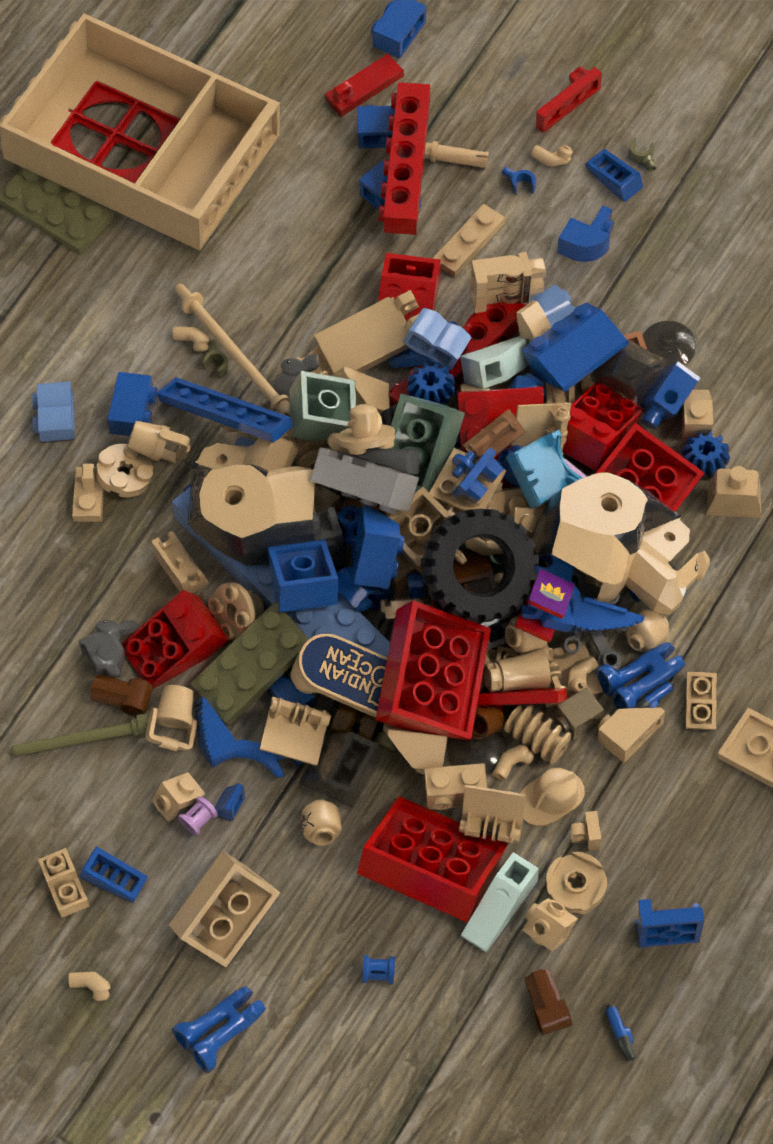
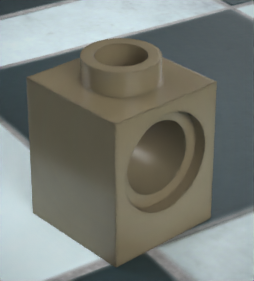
(579, 713)

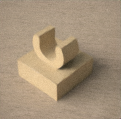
(587, 831)

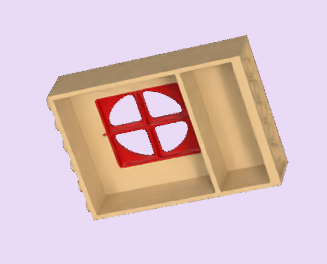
(207, 124)

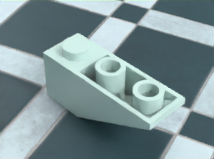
(494, 363)
(501, 901)

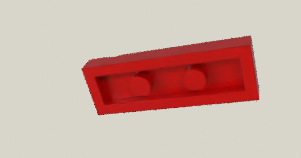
(364, 85)
(583, 85)
(527, 696)

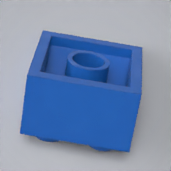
(376, 549)
(303, 576)

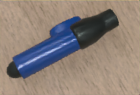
(651, 700)
(622, 1034)

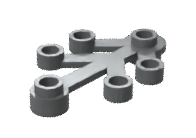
(596, 636)

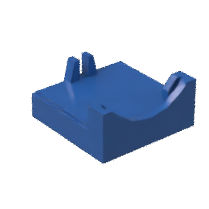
(668, 926)

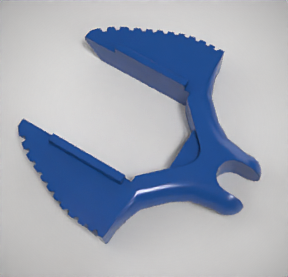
(587, 612)
(221, 746)

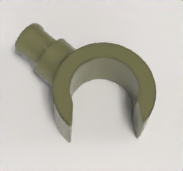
(642, 158)
(216, 355)

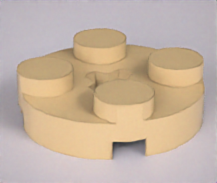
(126, 485)
(390, 609)
(569, 867)

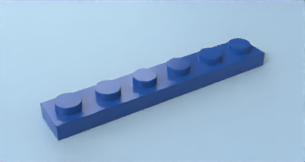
(225, 409)

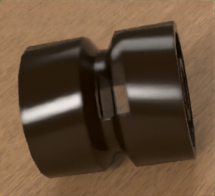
(348, 720)

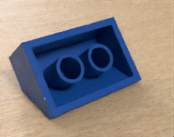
(574, 347)

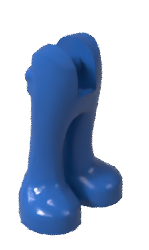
(652, 662)
(206, 1050)

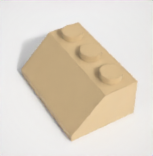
(224, 909)

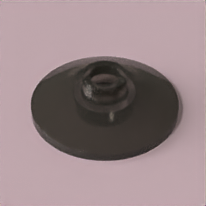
(679, 350)
(463, 753)

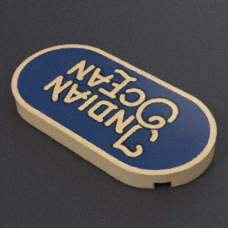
(343, 671)

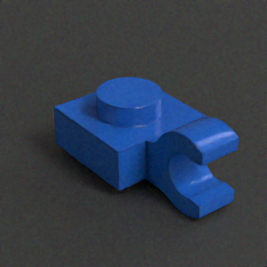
(547, 619)

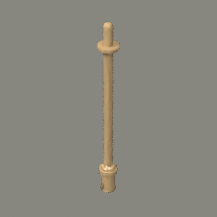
(193, 304)

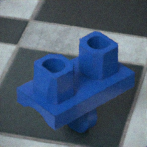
(470, 486)

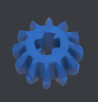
(431, 383)
(706, 452)

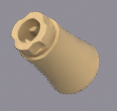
(518, 672)

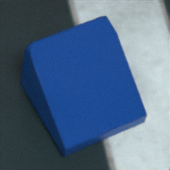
(230, 801)

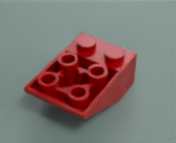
(411, 273)
(598, 424)
(174, 639)

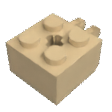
(423, 515)

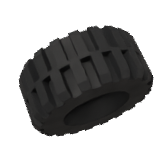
(518, 570)

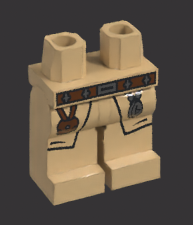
(505, 280)

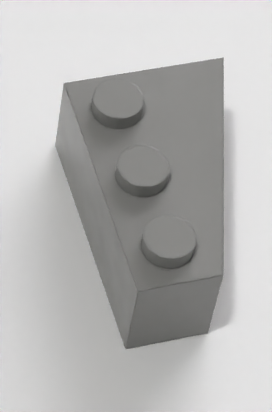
(365, 479)

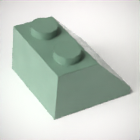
(320, 405)

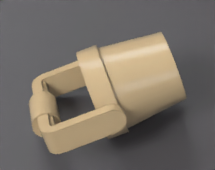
(151, 440)
(176, 713)

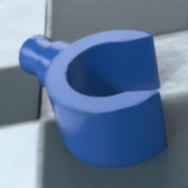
(521, 175)
(416, 585)

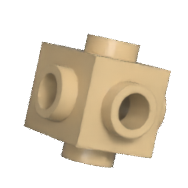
(549, 924)

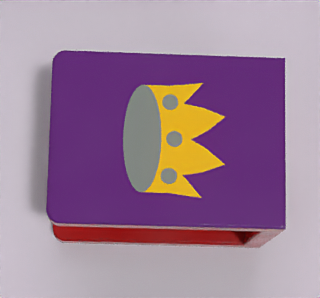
(550, 595)

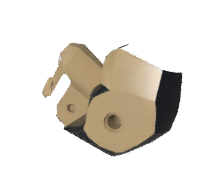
(251, 498)
(620, 539)

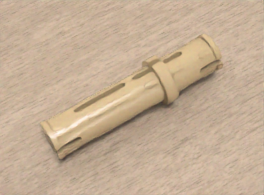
(456, 155)

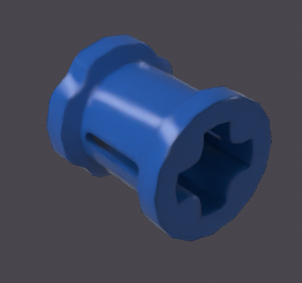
(349, 526)
(378, 969)

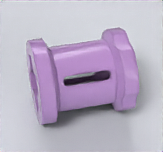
(198, 816)

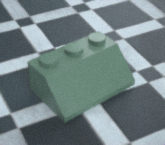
(430, 431)

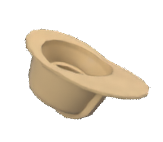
(552, 796)

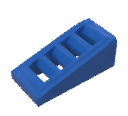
(623, 188)
(98, 880)

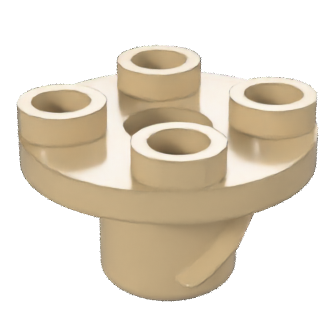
(365, 431)
(235, 608)

